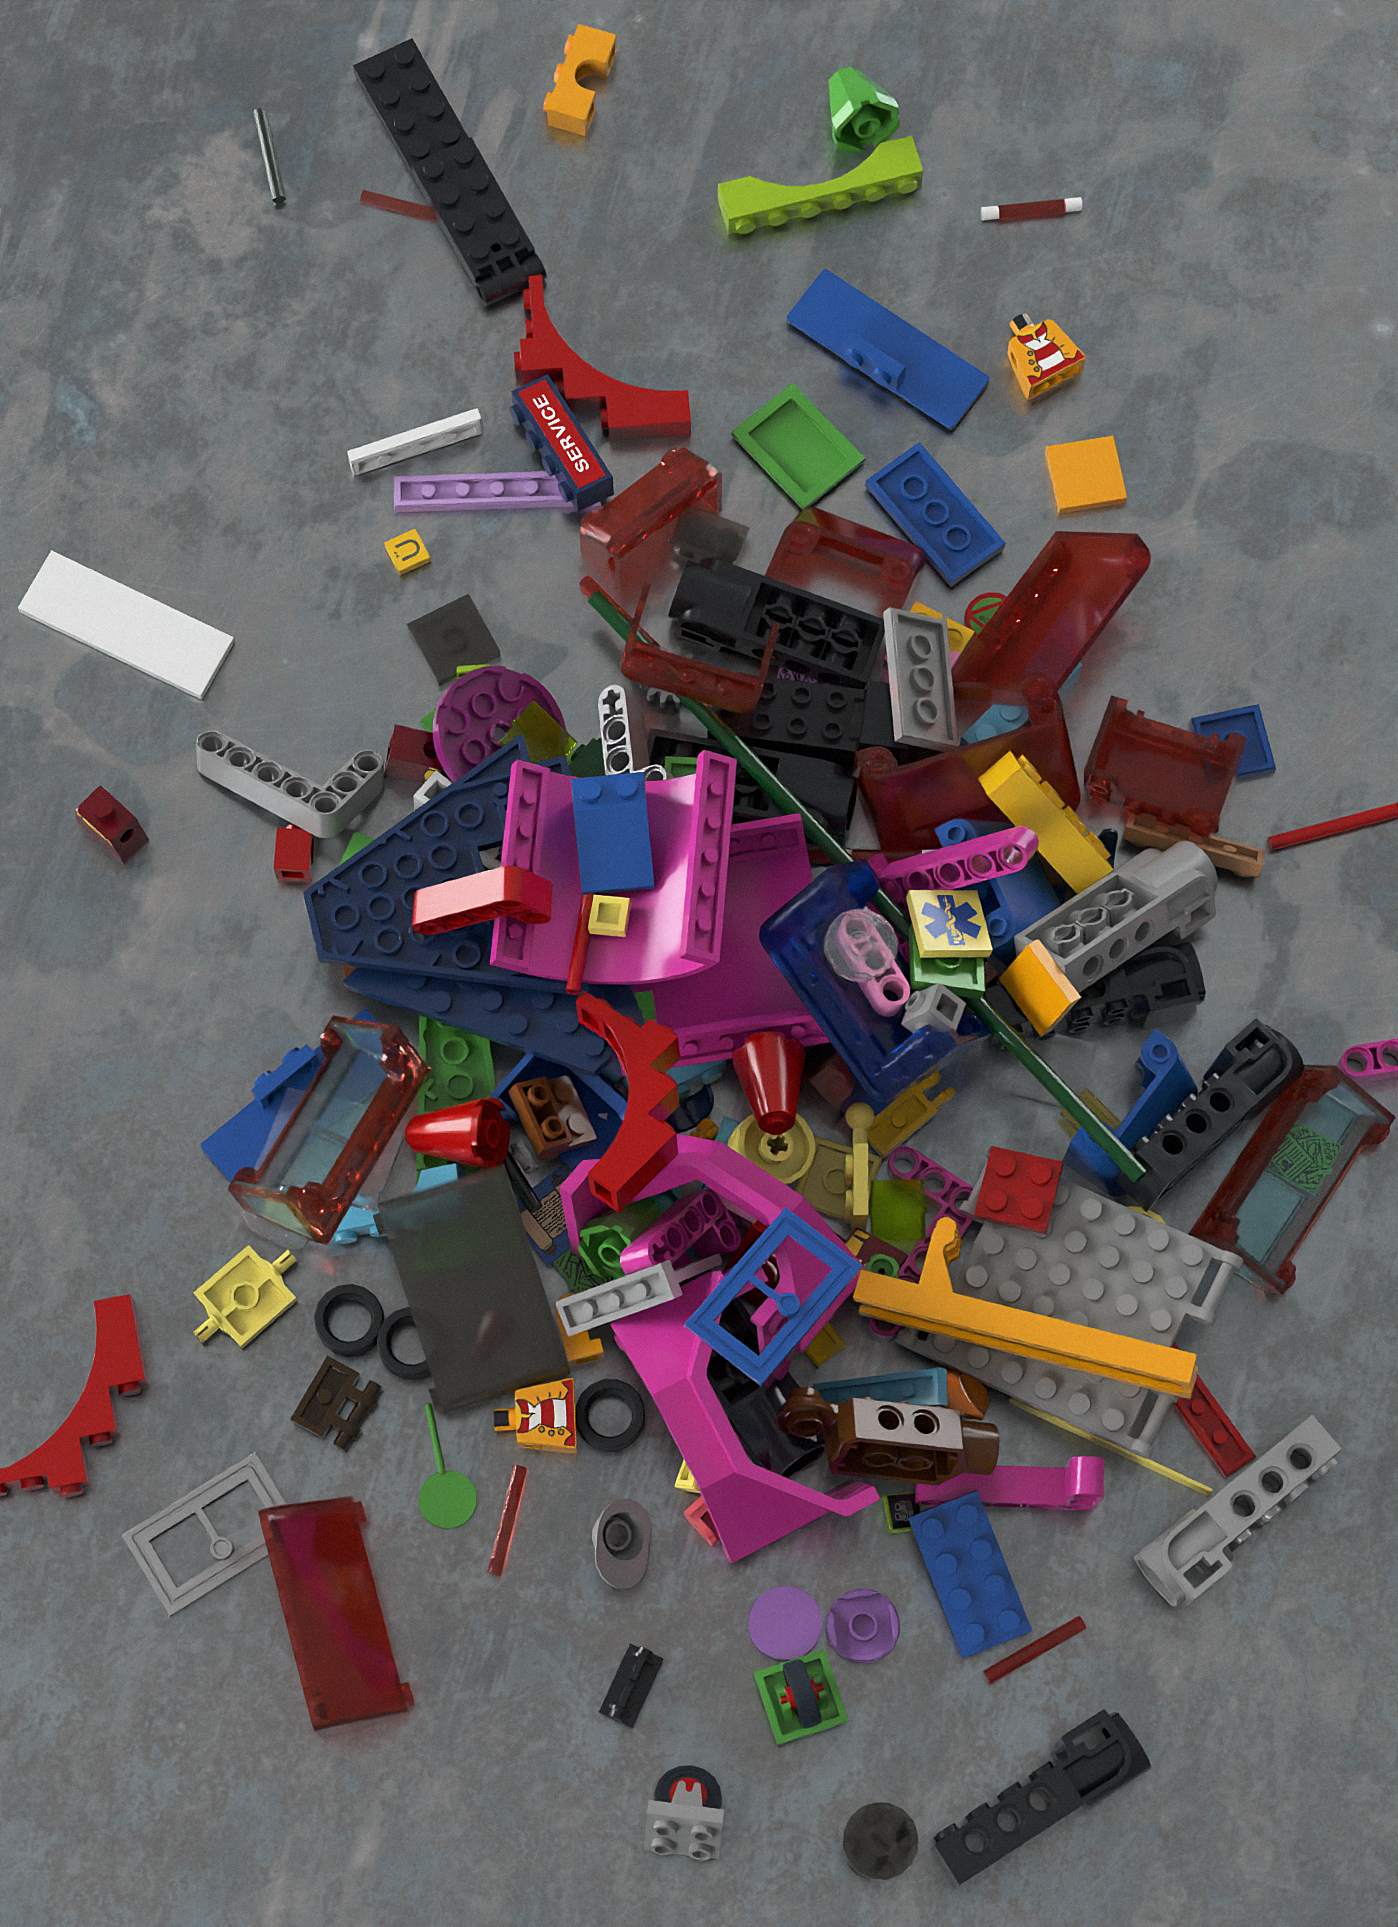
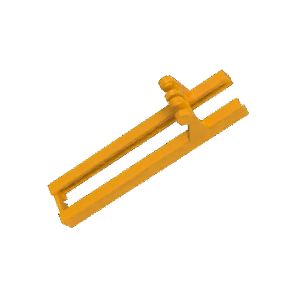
(940, 1311)

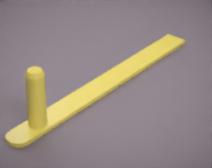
(1114, 1448)

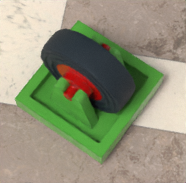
(801, 1697)

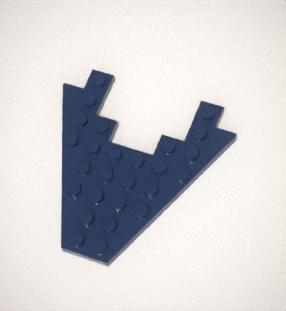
(366, 903)
(513, 1016)

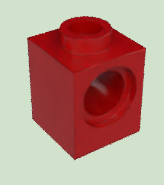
(294, 853)

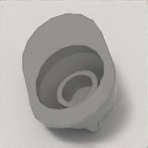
(622, 1543)

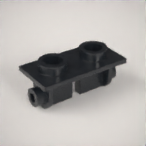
(631, 1685)

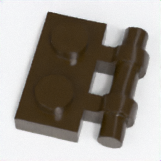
(326, 1397)

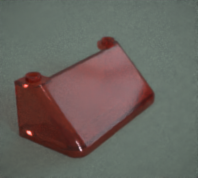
(916, 798)
(334, 1614)

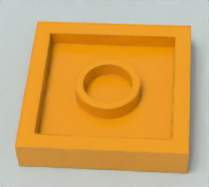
(1086, 474)
(1039, 987)

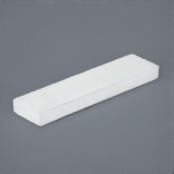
(415, 441)

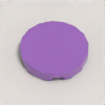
(785, 1623)
(862, 1626)

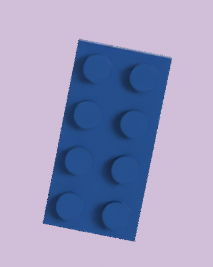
(935, 514)
(969, 1573)

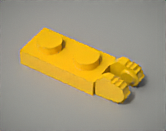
(906, 1116)

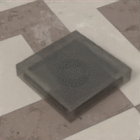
(453, 638)

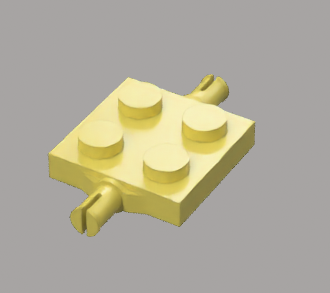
(245, 1296)

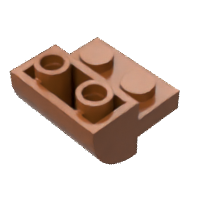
(552, 1116)

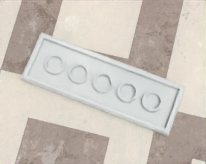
(126, 625)

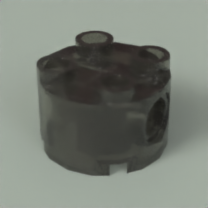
(879, 1842)

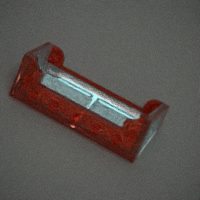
(335, 1129)
(1291, 1173)

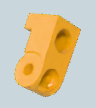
(579, 1347)

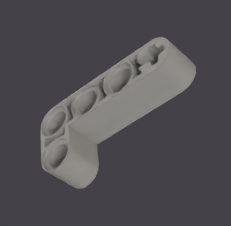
(625, 735)

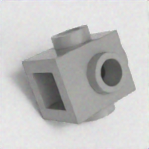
(933, 1007)

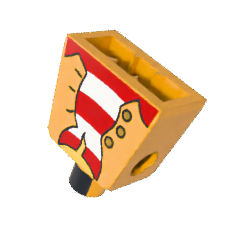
(1042, 355)
(542, 1417)

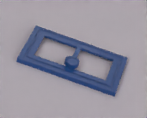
(788, 1304)

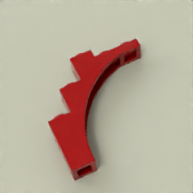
(624, 408)
(644, 1139)
(116, 1368)

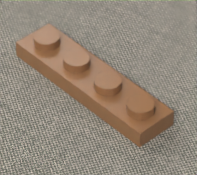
(1224, 853)

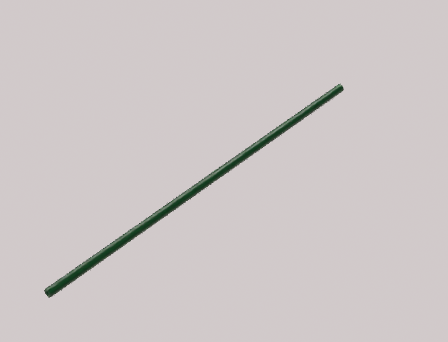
(890, 910)

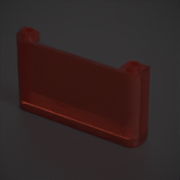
(1050, 619)

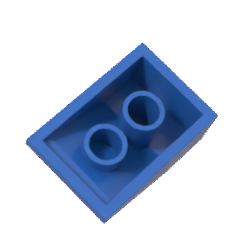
(612, 833)

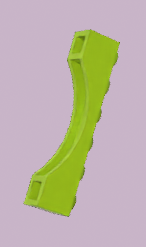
(757, 203)

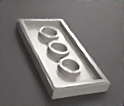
(920, 680)

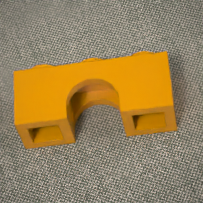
(588, 54)

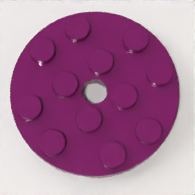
(477, 705)

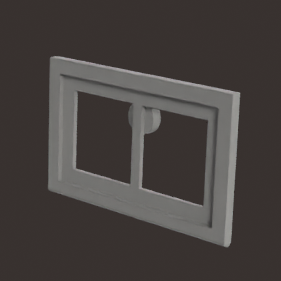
(230, 1564)

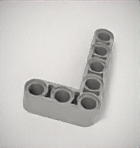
(284, 792)

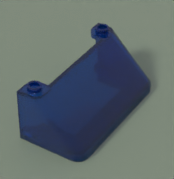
(874, 1047)

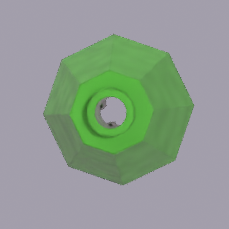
(860, 111)
(612, 1232)

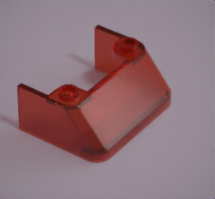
(646, 509)
(896, 559)
(691, 678)

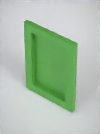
(798, 446)

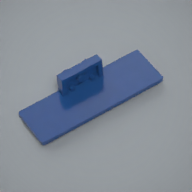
(888, 349)
(244, 1135)

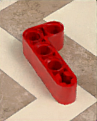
(483, 898)

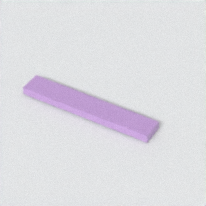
(477, 492)

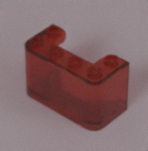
(1162, 769)

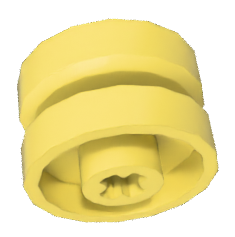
(791, 1150)

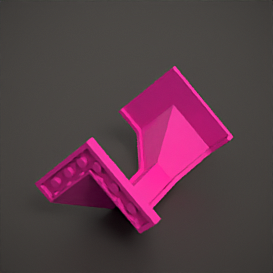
(751, 1191)
(743, 1499)

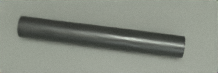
(269, 155)

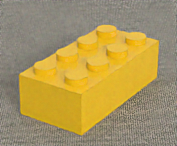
(1060, 831)

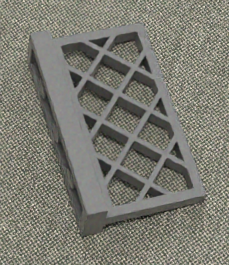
(628, 1294)

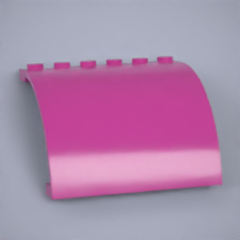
(670, 927)
(745, 989)

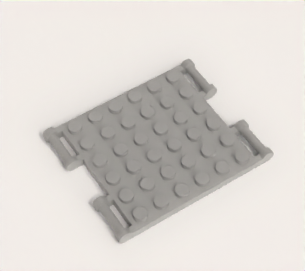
(1094, 1270)

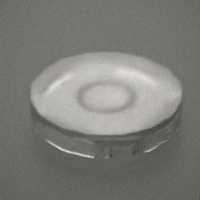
(860, 945)

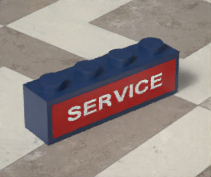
(562, 443)

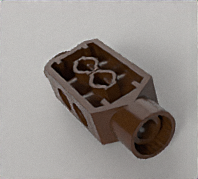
(892, 1438)

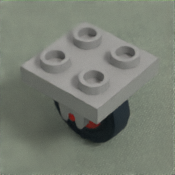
(685, 1815)

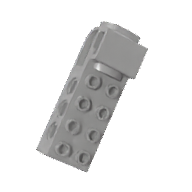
(1127, 912)
(1215, 1530)

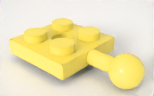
(858, 1117)

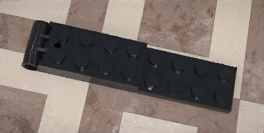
(450, 172)

